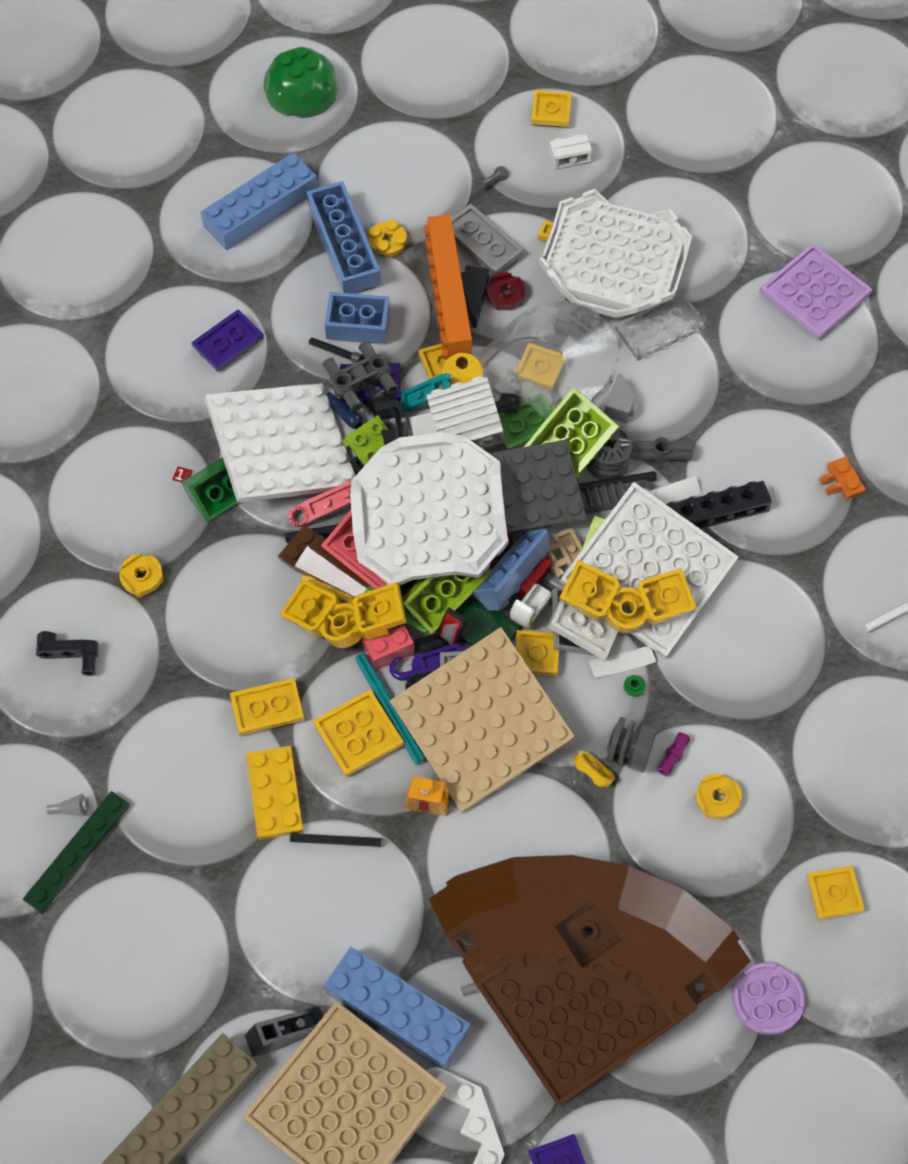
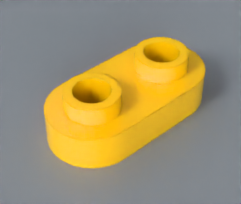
(594, 769)

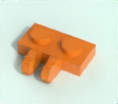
(845, 479)

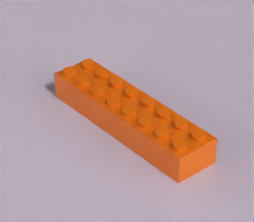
(448, 288)

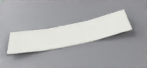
(678, 490)
(622, 662)

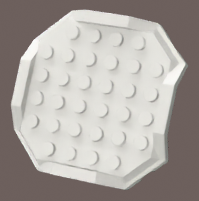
(614, 255)
(428, 509)

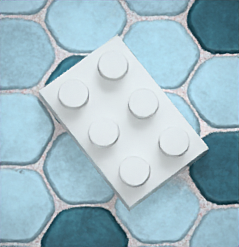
(585, 632)

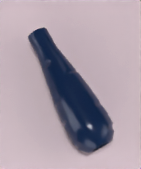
(352, 419)

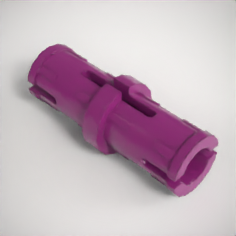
(673, 754)

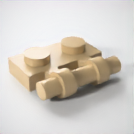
(569, 548)

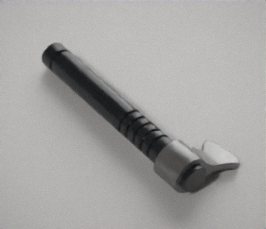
(354, 357)

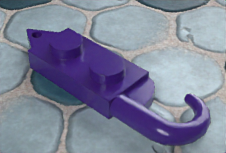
(423, 662)

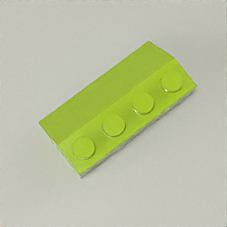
(432, 596)

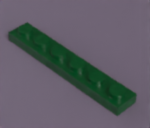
(76, 852)

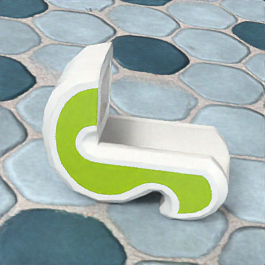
(530, 608)

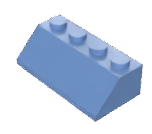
(513, 569)

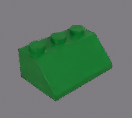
(211, 490)

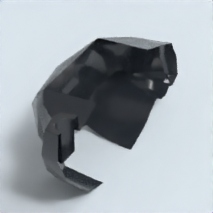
(387, 408)

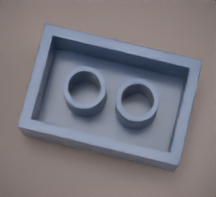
(357, 317)

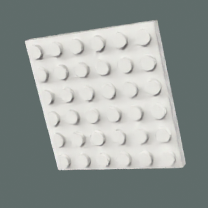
(279, 441)
(650, 539)

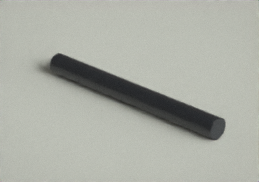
(335, 840)

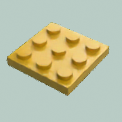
(358, 733)

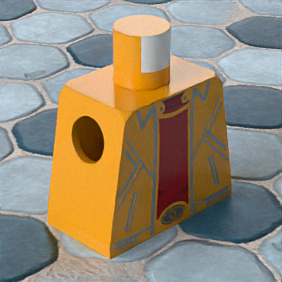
(427, 795)

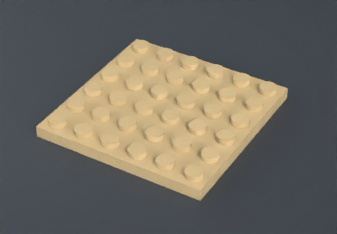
(482, 719)
(345, 1096)

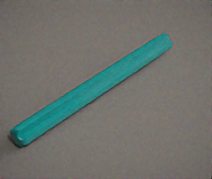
(384, 699)

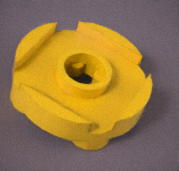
(387, 229)
(145, 585)
(724, 786)

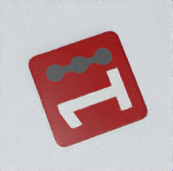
(181, 474)

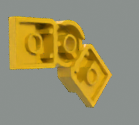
(652, 601)
(343, 623)

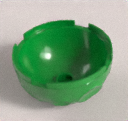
(301, 83)

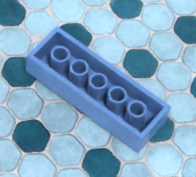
(258, 201)
(343, 238)
(397, 1008)

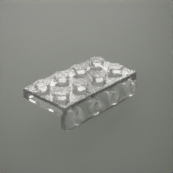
(660, 326)

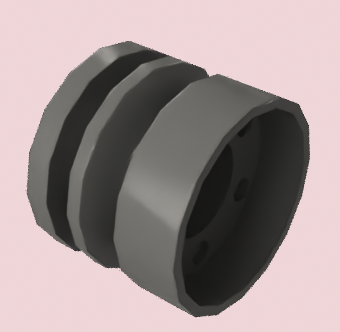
(613, 458)
(631, 744)

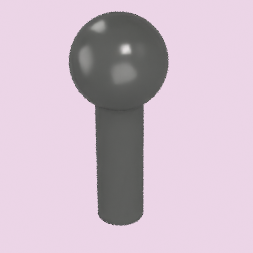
(500, 173)

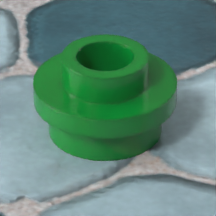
(634, 691)

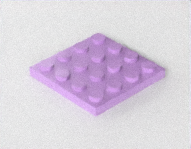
(815, 290)

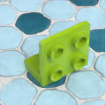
(366, 439)

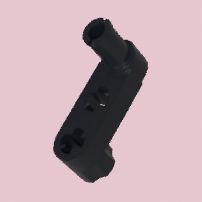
(50, 648)

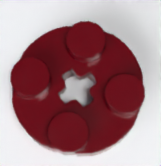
(505, 300)

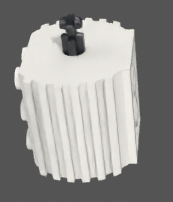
(470, 412)

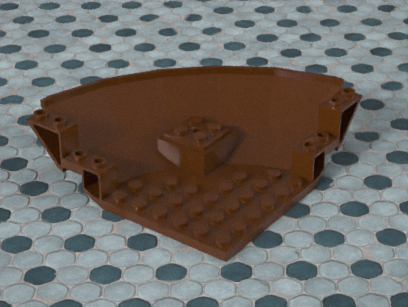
(577, 997)

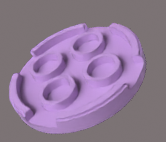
(768, 999)

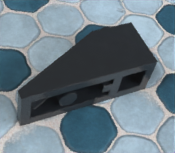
(474, 286)
(281, 1031)

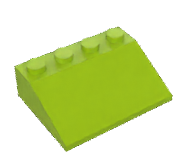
(581, 424)

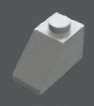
(620, 401)

